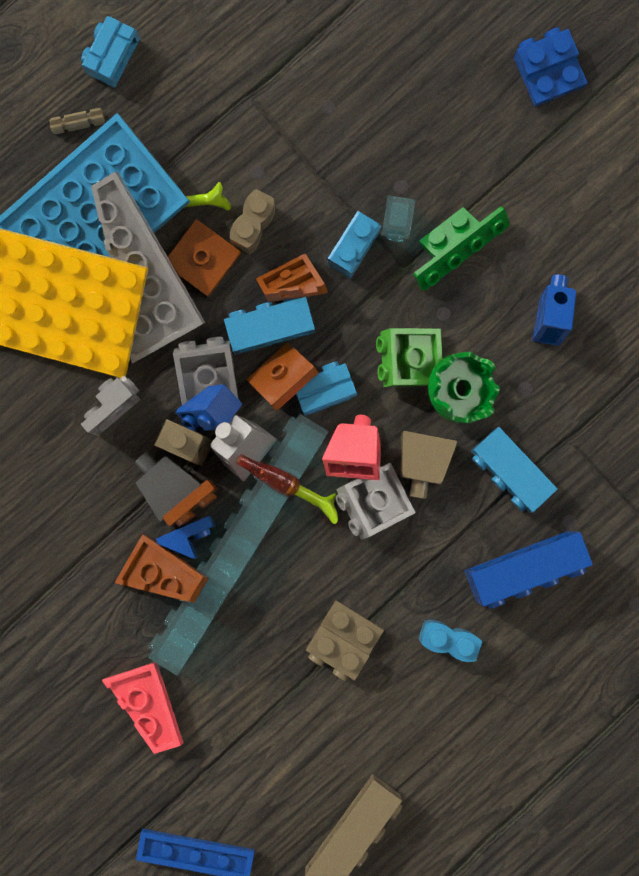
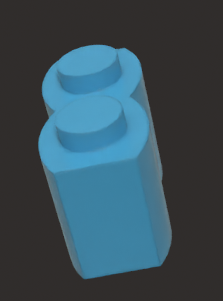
(442, 639)

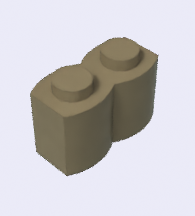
(256, 216)

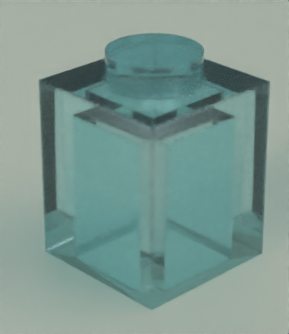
(398, 218)

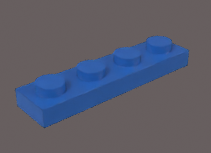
(194, 854)

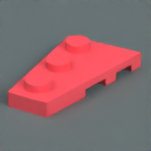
(148, 704)

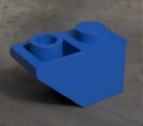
(209, 408)

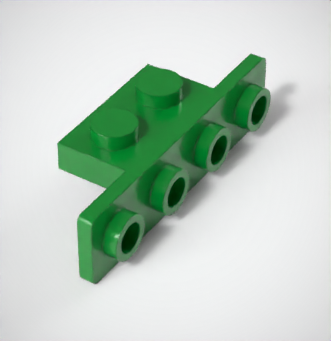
(456, 241)

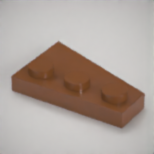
(161, 572)

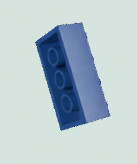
(527, 568)

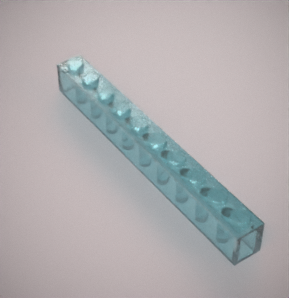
(236, 547)

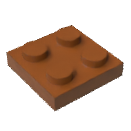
(183, 511)

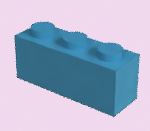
(269, 325)
(513, 471)

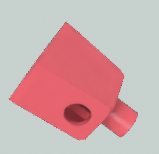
(354, 451)

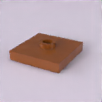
(203, 258)
(282, 376)

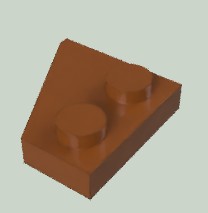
(292, 280)

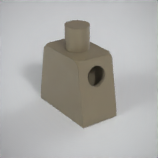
(183, 442)
(424, 460)

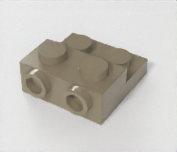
(343, 641)

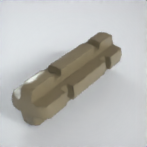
(77, 121)

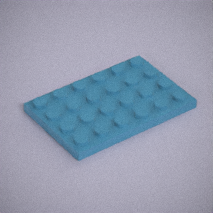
(63, 202)

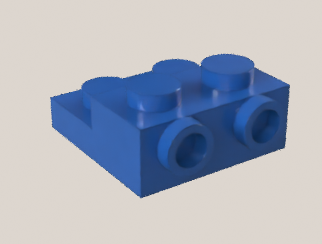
(550, 66)

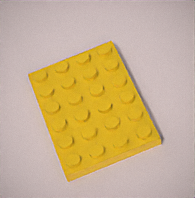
(68, 303)

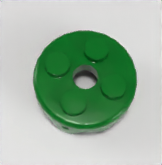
(479, 385)

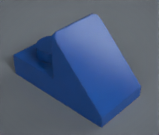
(180, 539)

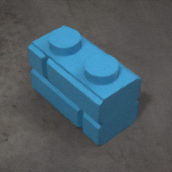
(110, 51)
(354, 244)
(326, 389)

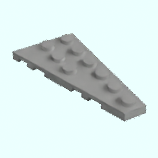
(166, 304)

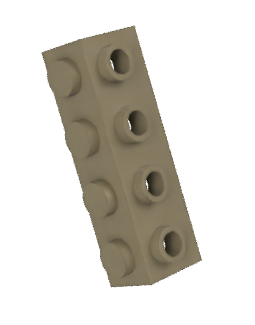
(356, 830)

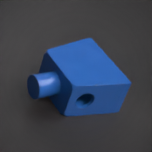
(555, 312)

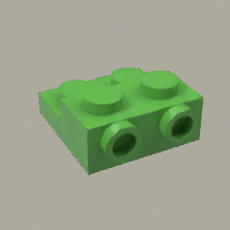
(408, 356)

